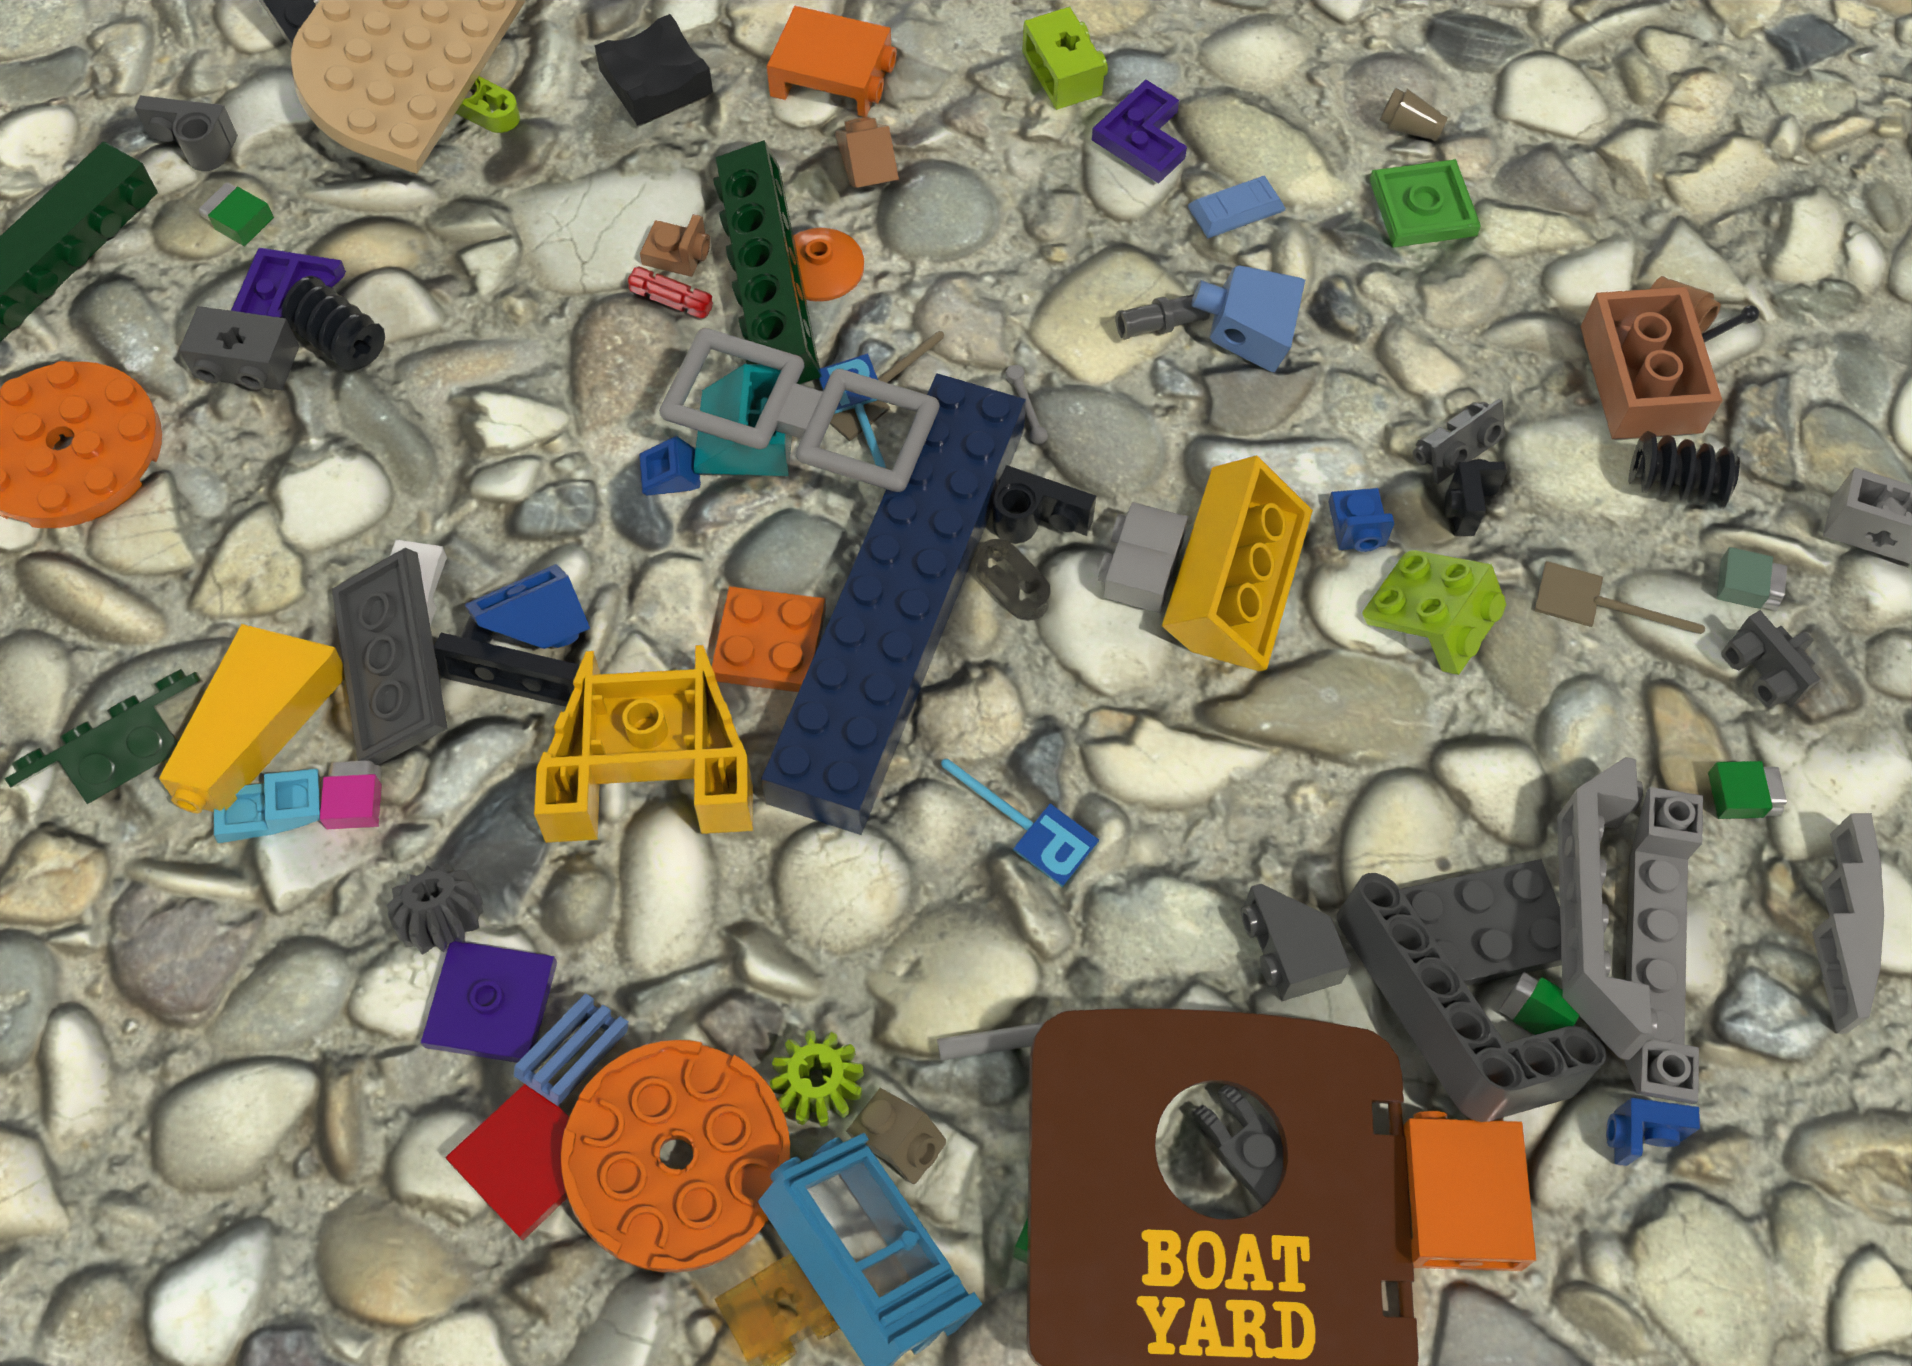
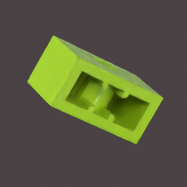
(1064, 57)

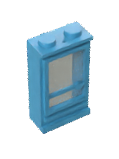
(865, 1252)

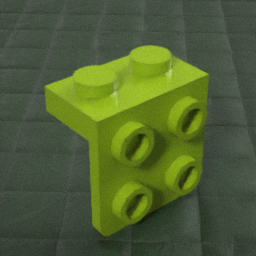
(1441, 600)

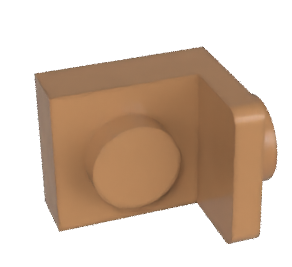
(676, 247)

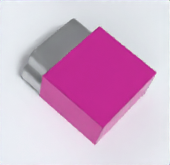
(351, 795)

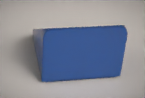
(668, 468)

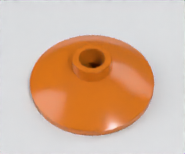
(828, 263)

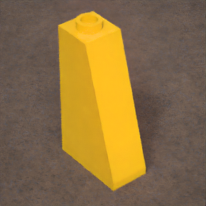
(248, 714)

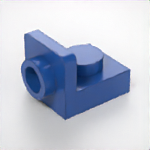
(1360, 519)
(1658, 1122)

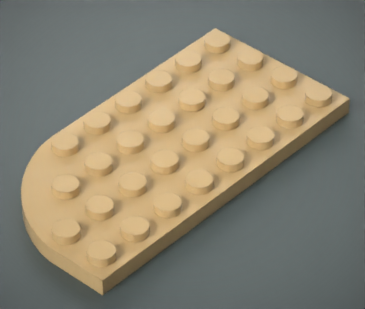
(393, 70)

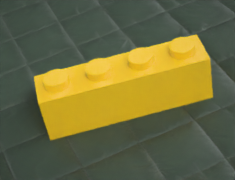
(1238, 565)

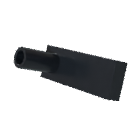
(503, 669)

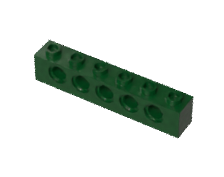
(764, 255)

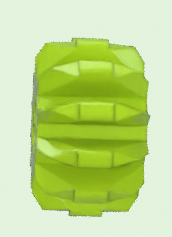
(837, 1074)

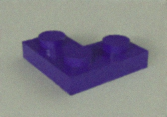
(1135, 134)

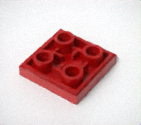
(517, 1160)

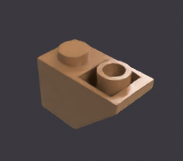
(867, 152)

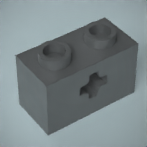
(239, 348)

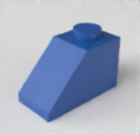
(533, 610)

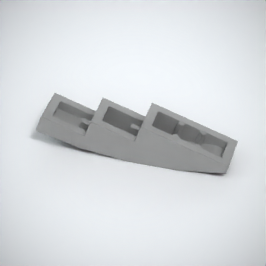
(1853, 934)

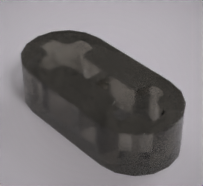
(1018, 573)

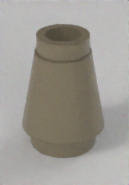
(1412, 115)

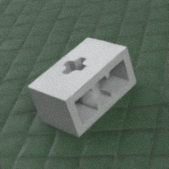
(1872, 515)

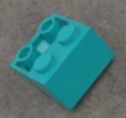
(741, 399)

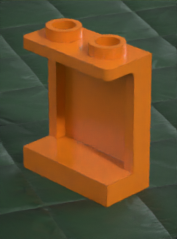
(832, 57)
(1468, 1194)

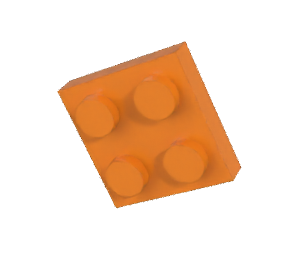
(767, 638)

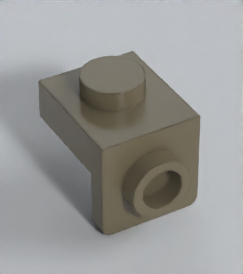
(899, 1134)

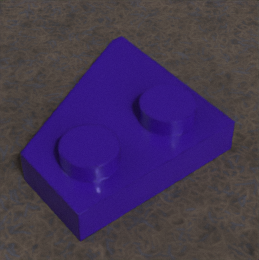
(274, 275)

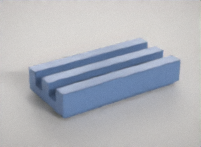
(597, 1018)

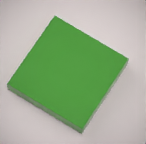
(1424, 203)

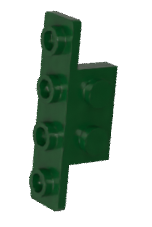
(115, 750)

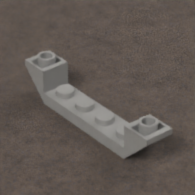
(1657, 939)
(1611, 1006)

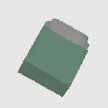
(1751, 579)

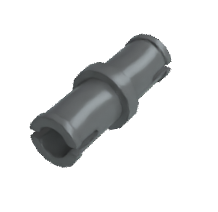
(1158, 316)

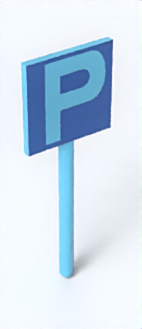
(863, 366)
(1051, 843)

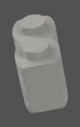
(1144, 556)

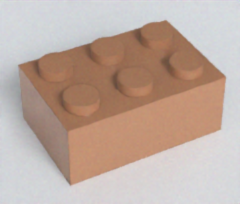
(1650, 362)

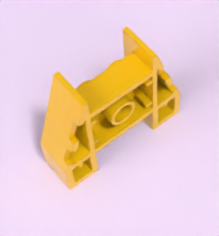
(642, 732)

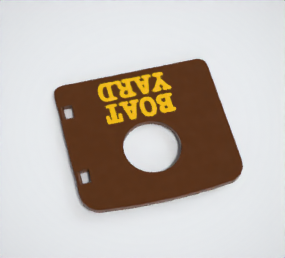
(1147, 1281)

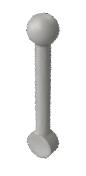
(1015, 376)

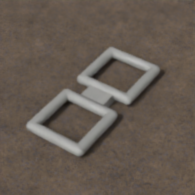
(800, 409)

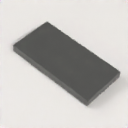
(389, 658)

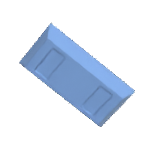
(1236, 206)

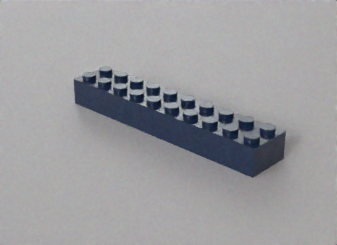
(893, 612)

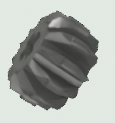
(435, 908)

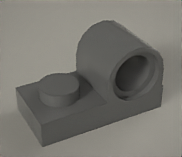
(198, 127)

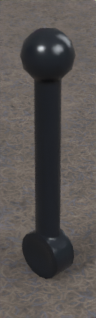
(1748, 314)

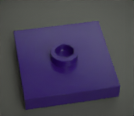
(489, 1001)

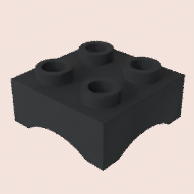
(654, 70)

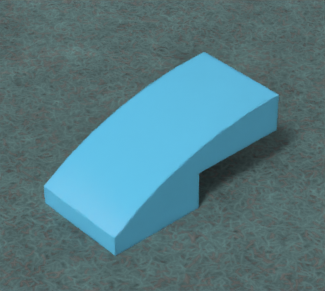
(272, 807)

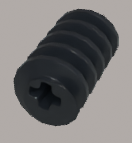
(332, 324)
(1685, 468)

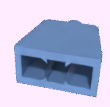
(1253, 313)

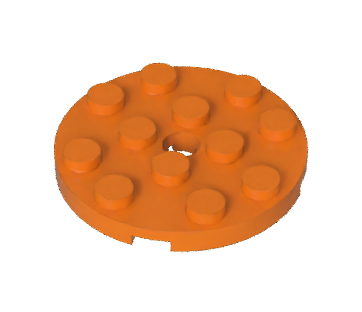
(111, 447)
(663, 1214)

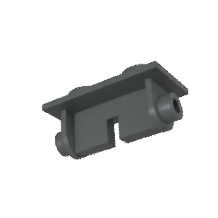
(1470, 435)

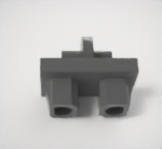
(1776, 656)

